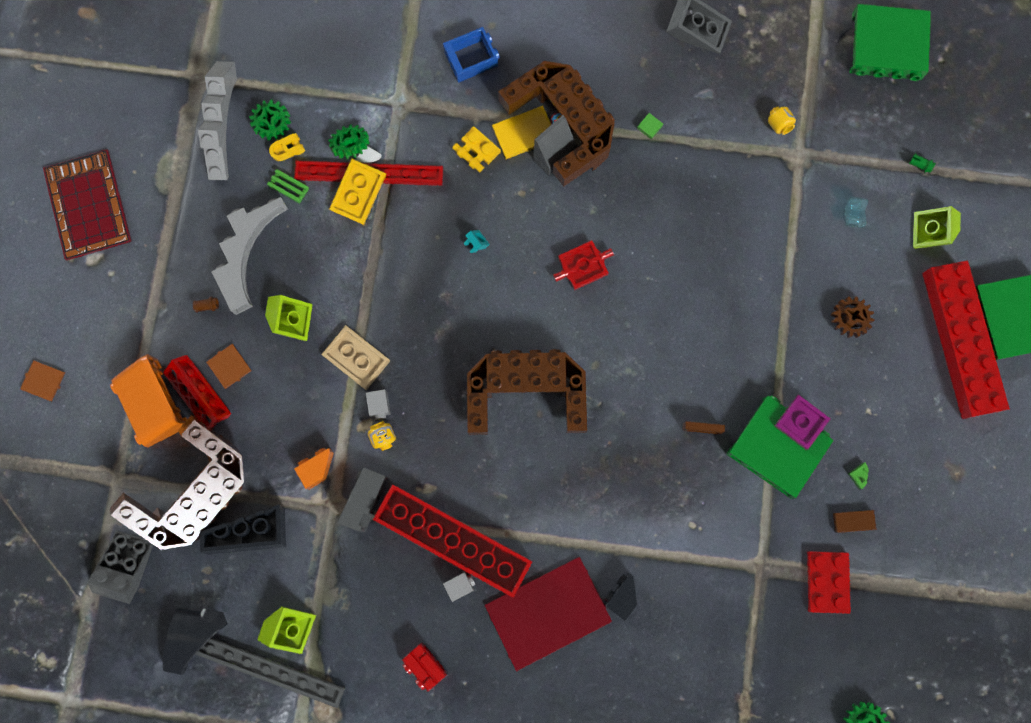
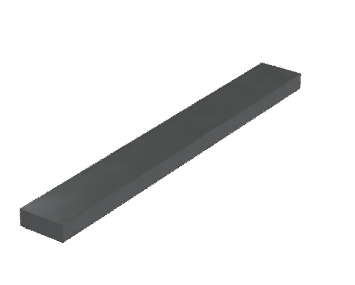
(272, 671)

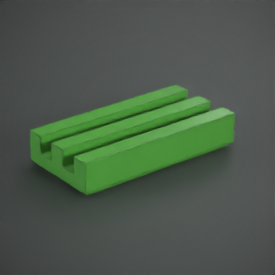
(275, 178)

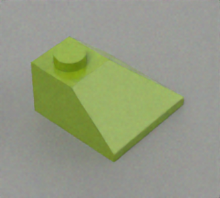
(936, 227)
(288, 316)
(287, 630)

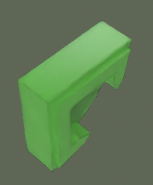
(860, 475)

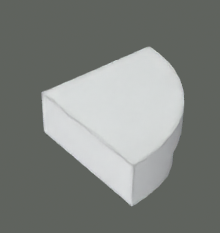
(368, 156)

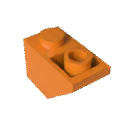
(316, 469)

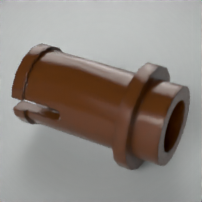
(206, 304)

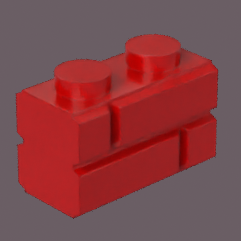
(424, 667)

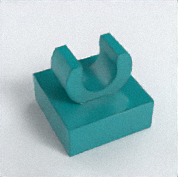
(477, 240)

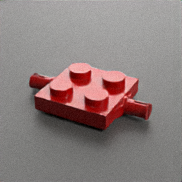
(583, 265)

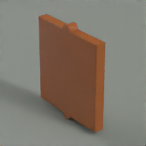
(229, 366)
(42, 381)

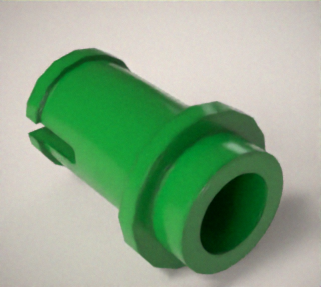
(922, 163)

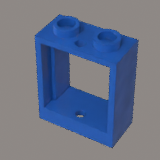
(464, 41)

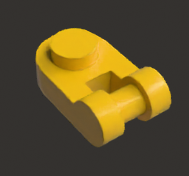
(280, 151)

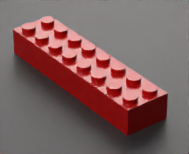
(965, 340)
(452, 540)

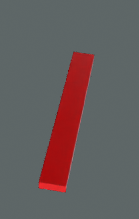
(394, 172)

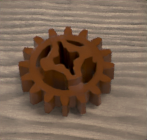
(860, 319)

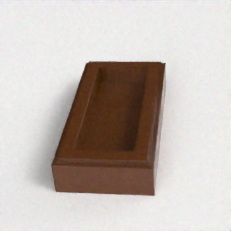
(703, 427)
(854, 521)

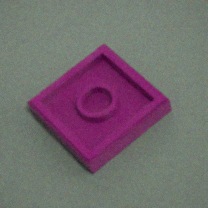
(802, 422)

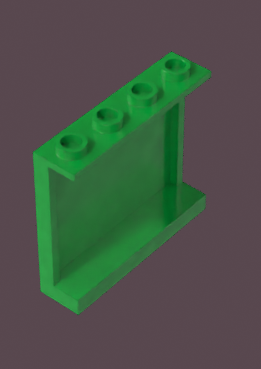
(891, 42)
(1007, 315)
(775, 455)

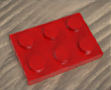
(828, 582)

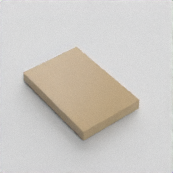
(355, 357)

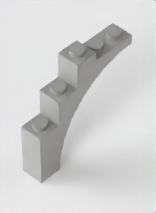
(215, 107)
(247, 227)

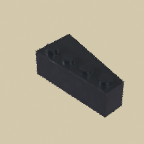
(254, 532)

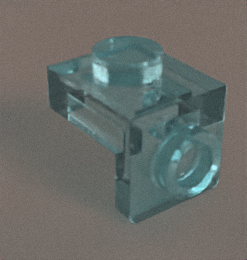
(855, 212)

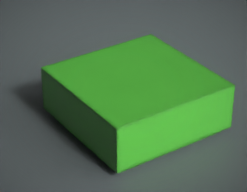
(650, 126)

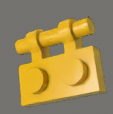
(480, 145)

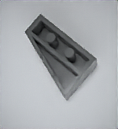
(362, 500)

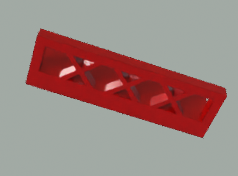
(198, 390)

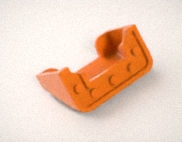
(147, 401)

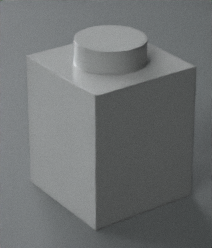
(378, 404)
(459, 586)

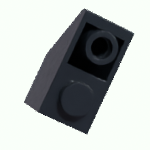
(623, 599)

